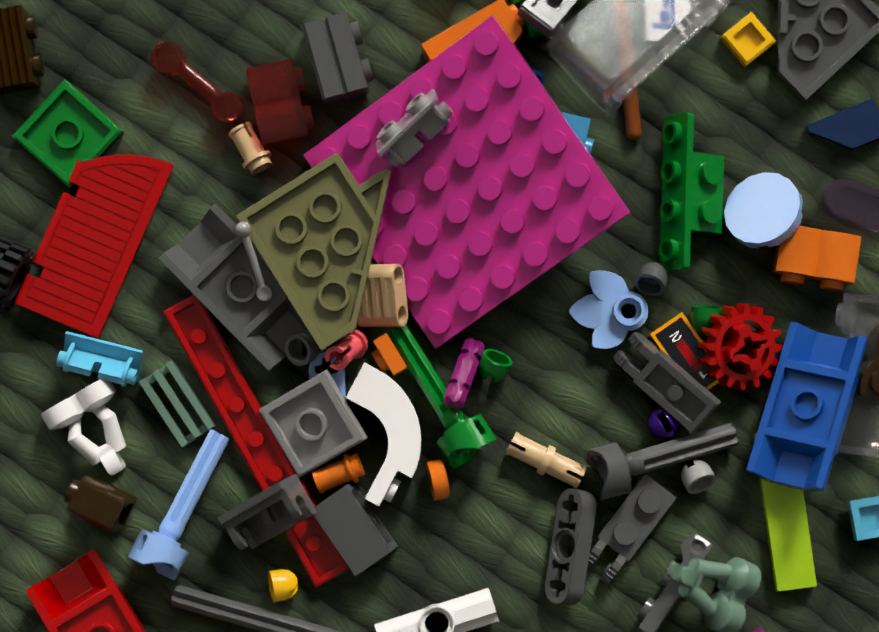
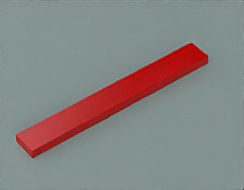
(248, 428)

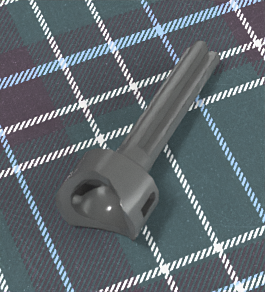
(617, 468)

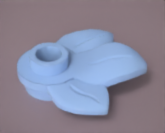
(603, 309)

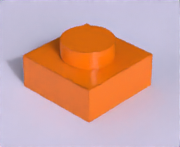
(387, 356)

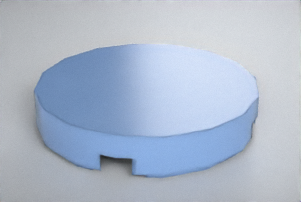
(763, 210)

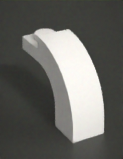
(394, 409)

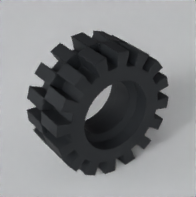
(13, 271)

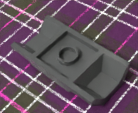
(219, 273)

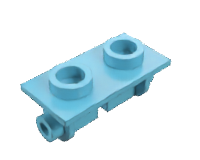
(109, 360)

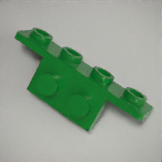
(689, 192)

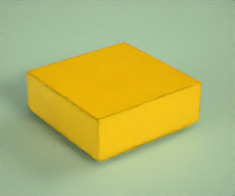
(747, 39)

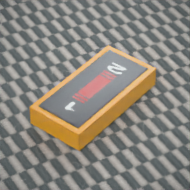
(680, 343)

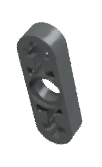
(578, 561)

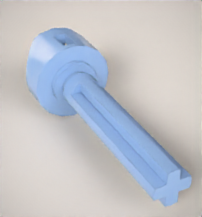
(161, 546)

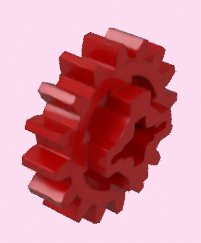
(728, 337)

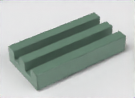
(158, 376)

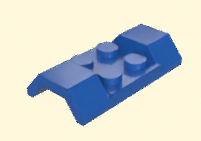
(807, 408)

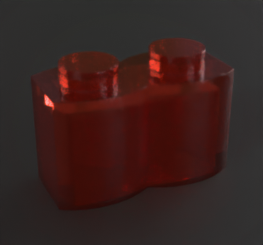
(278, 103)

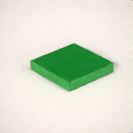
(67, 131)

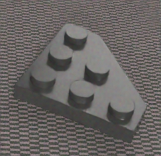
(820, 39)

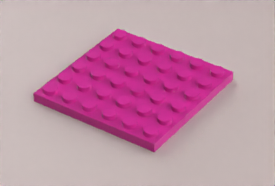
(489, 194)

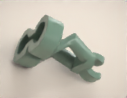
(736, 581)

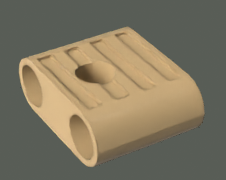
(384, 297)

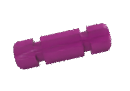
(463, 374)

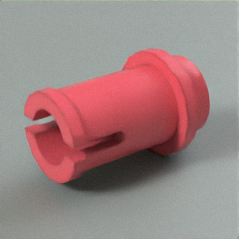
(347, 349)

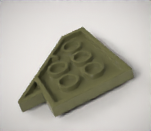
(321, 243)

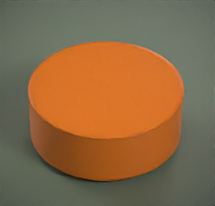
(437, 479)

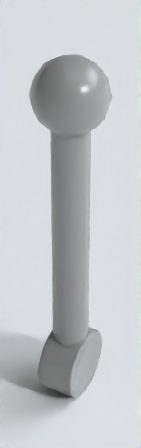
(264, 291)

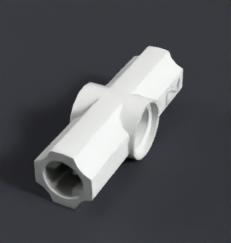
(463, 615)

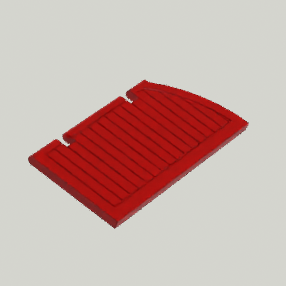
(94, 239)

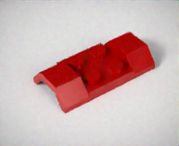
(83, 599)

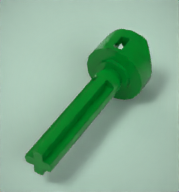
(462, 433)

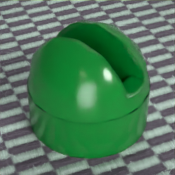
(701, 316)
(494, 364)

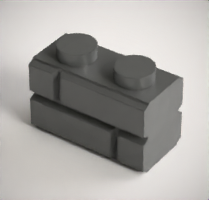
(335, 58)

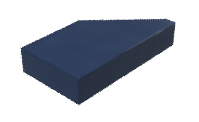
(849, 127)

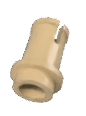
(250, 148)

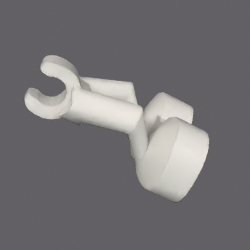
(70, 413)

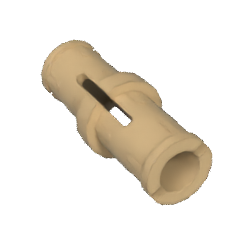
(546, 460)

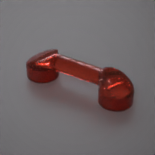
(172, 60)

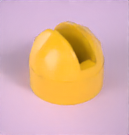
(282, 584)

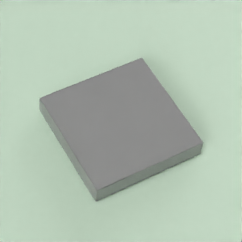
(313, 423)

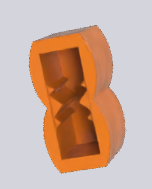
(819, 257)

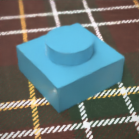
(864, 517)

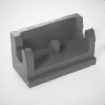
(268, 513)
(354, 528)

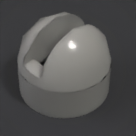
(697, 477)

